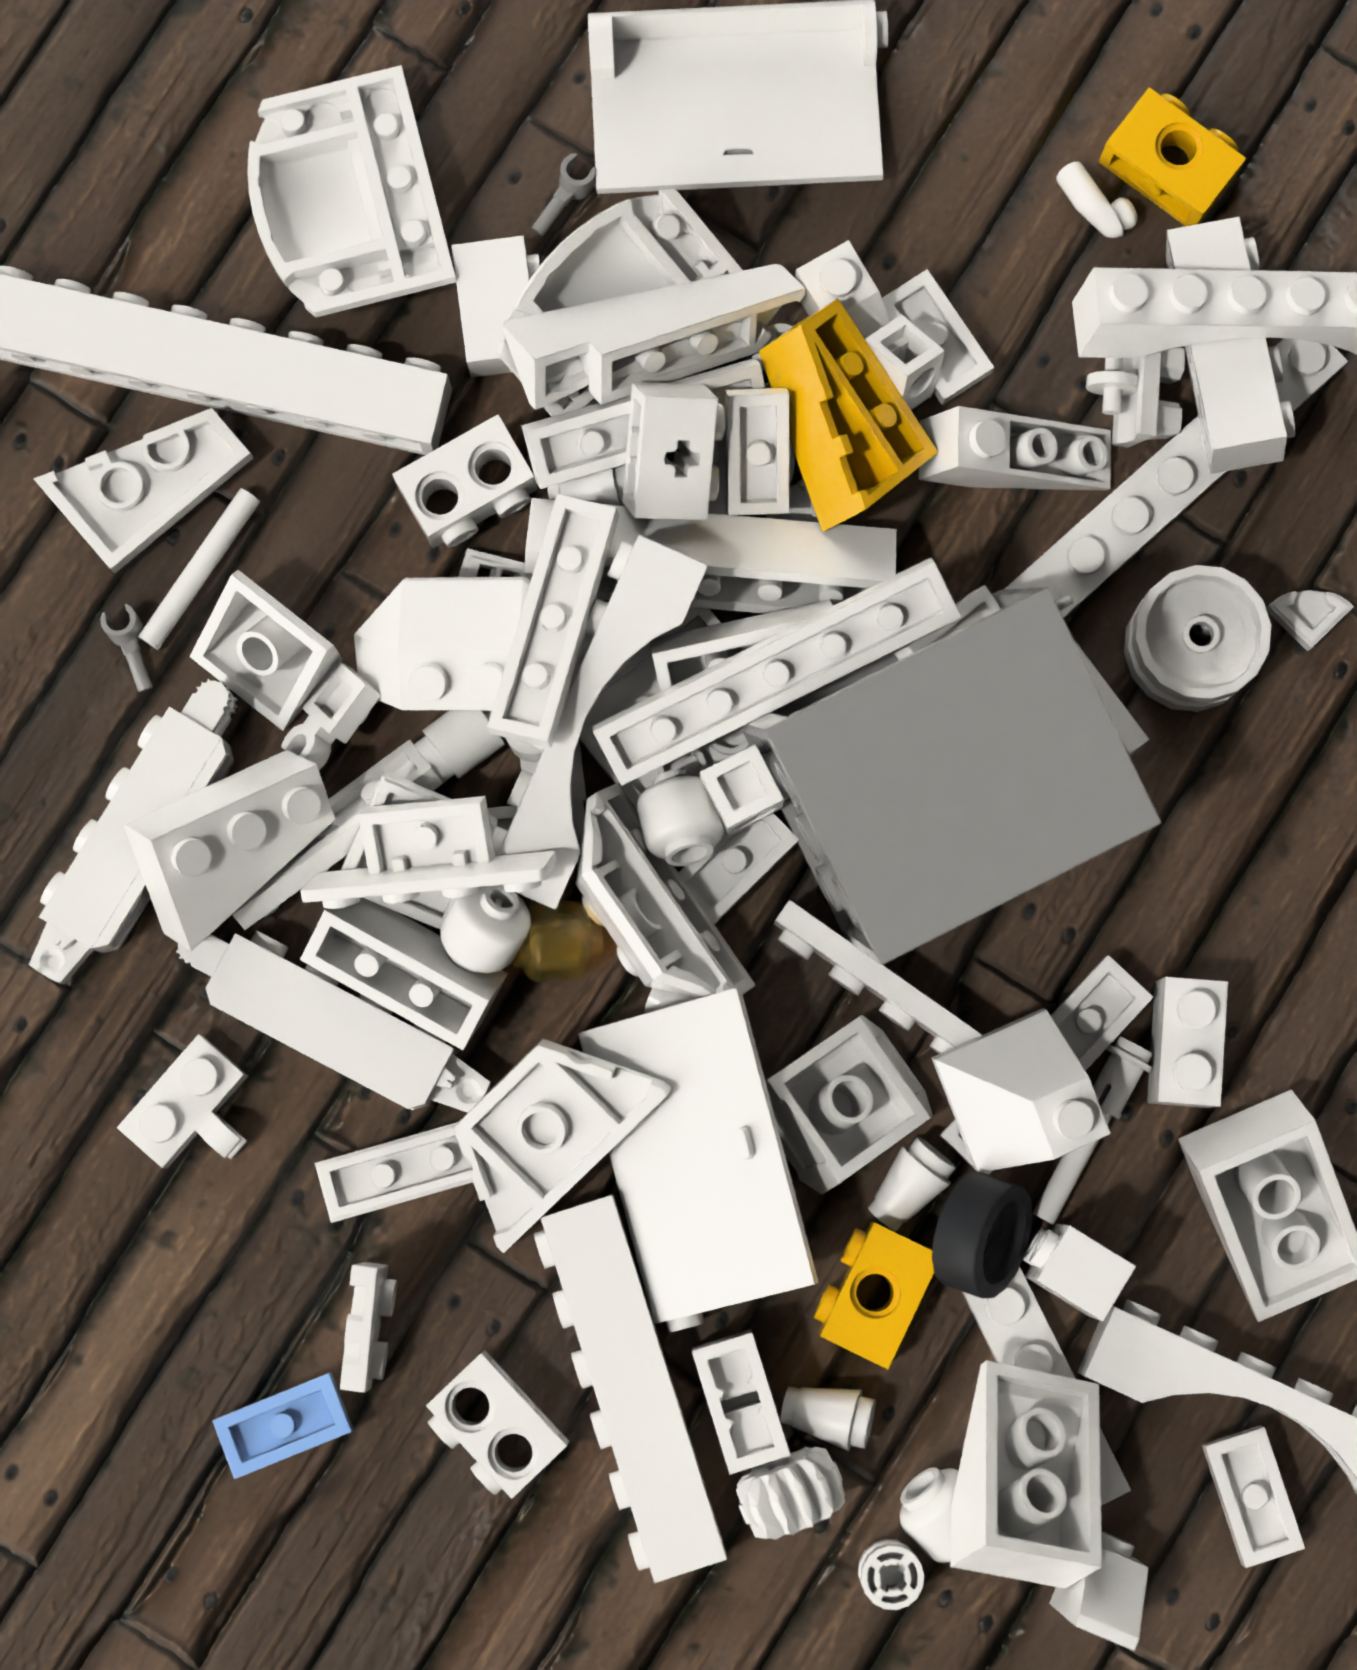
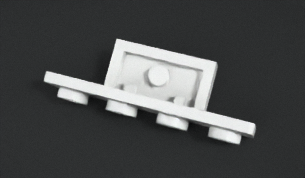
(425, 850)

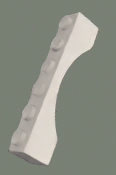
(1164, 309)
(647, 601)
(1152, 1363)

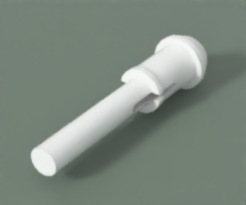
(1112, 1091)

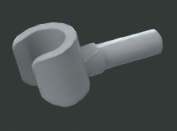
(567, 190)
(128, 641)

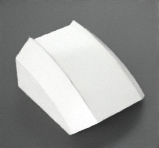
(845, 1104)

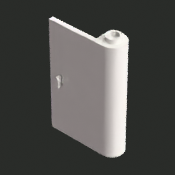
(763, 82)
(706, 1165)

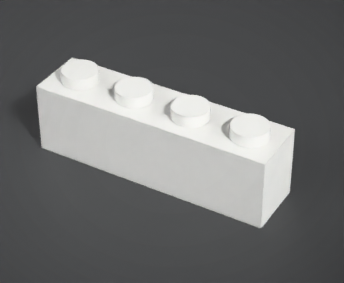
(1232, 377)

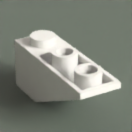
(1015, 452)

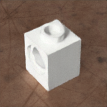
(742, 789)

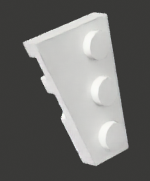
(144, 488)

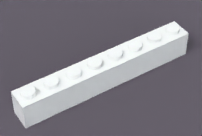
(222, 364)

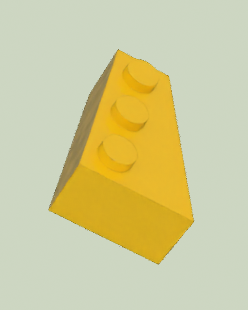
(844, 415)

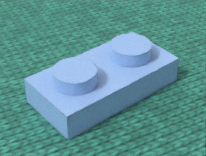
(282, 1425)

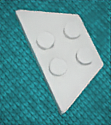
(548, 1130)

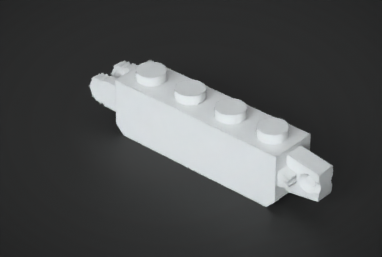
(104, 886)
(333, 1025)

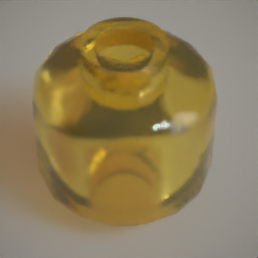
(559, 943)

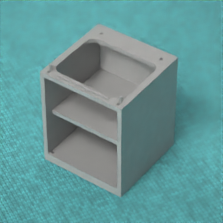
(953, 776)

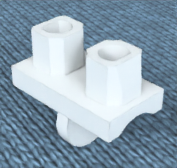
(1132, 396)

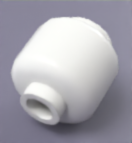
(679, 819)
(485, 929)
(927, 1511)

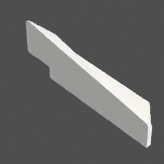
(647, 334)

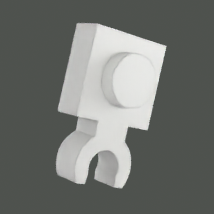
(334, 711)

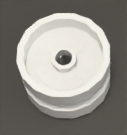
(1218, 610)

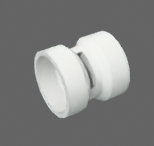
(883, 1566)

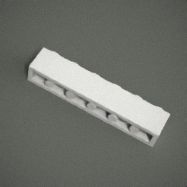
(751, 560)
(633, 1389)

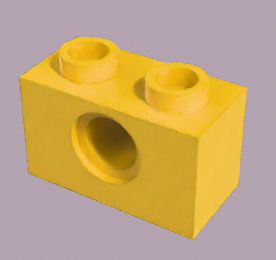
(1180, 190)
(879, 1331)

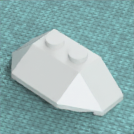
(442, 641)
(648, 906)

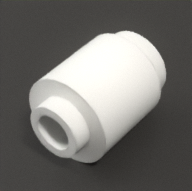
(458, 742)

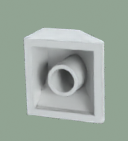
(1020, 1095)

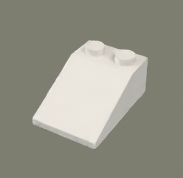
(1274, 1203)
(1029, 1478)

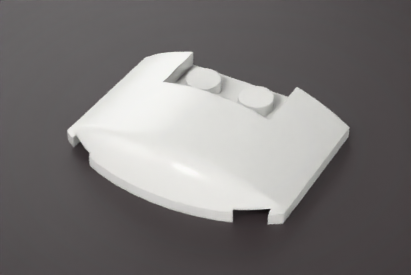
(347, 194)
(619, 253)

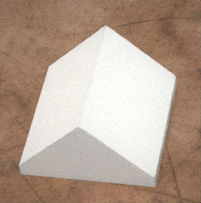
(263, 651)

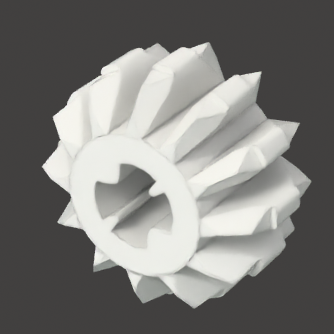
(790, 1493)

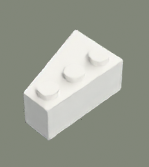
(227, 842)

